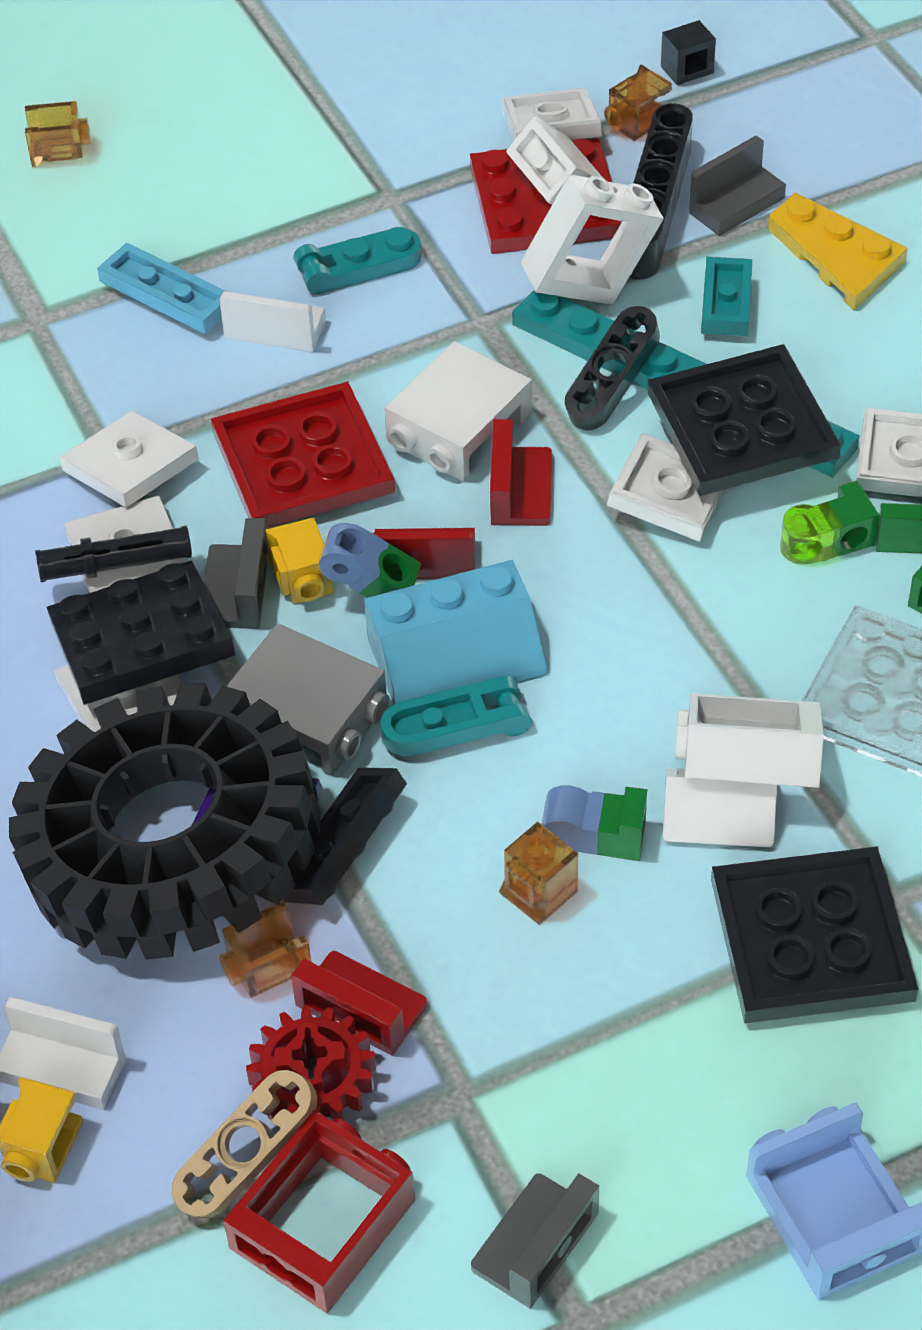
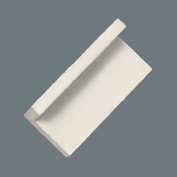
(548, 158)
(271, 321)
(718, 811)
(62, 1051)

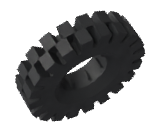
(151, 890)

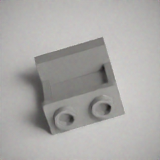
(317, 690)

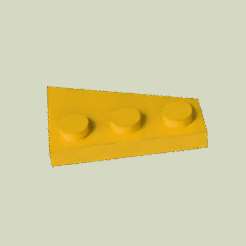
(838, 247)

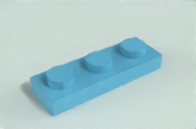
(163, 287)

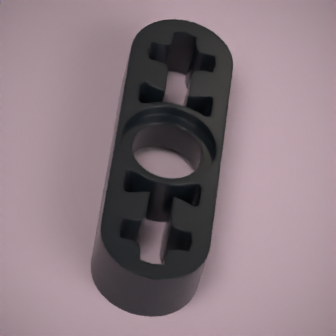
(613, 388)

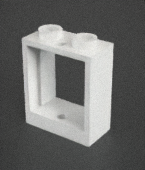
(582, 278)
(751, 740)

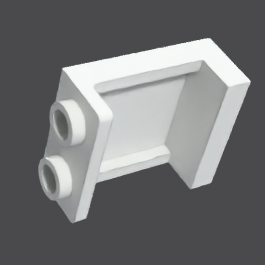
(453, 408)

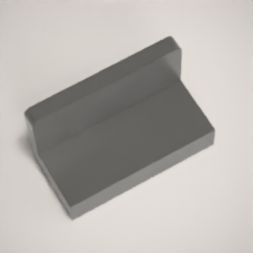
(733, 187)
(238, 576)
(537, 1236)

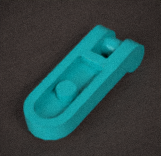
(358, 259)
(455, 717)

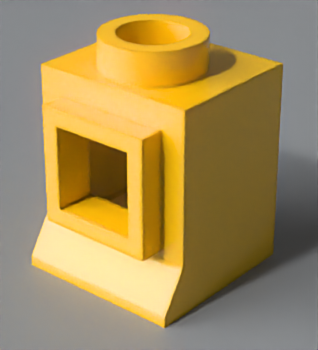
(295, 558)
(38, 1131)

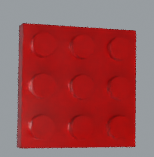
(514, 206)
(302, 455)

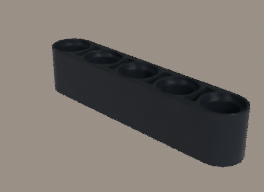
(662, 174)

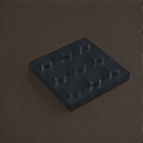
(743, 419)
(139, 631)
(812, 935)

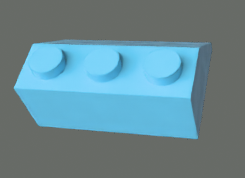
(455, 632)

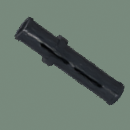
(113, 554)

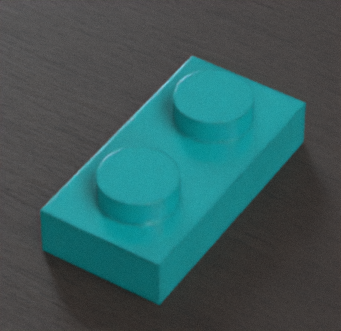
(726, 296)

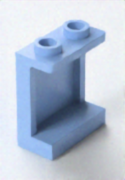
(833, 1200)

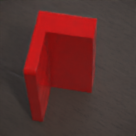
(519, 480)
(439, 550)
(350, 988)

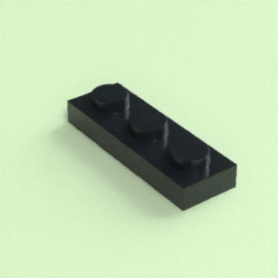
(345, 832)

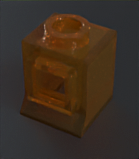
(633, 102)
(55, 132)
(539, 873)
(269, 945)

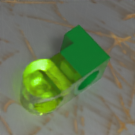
(829, 527)

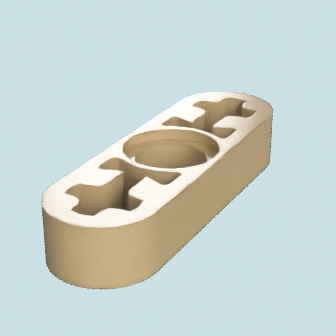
(222, 1187)

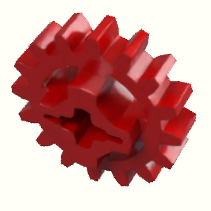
(339, 1054)

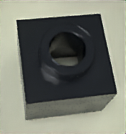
(688, 52)

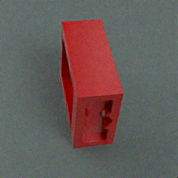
(286, 1258)

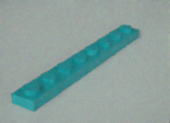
(582, 329)

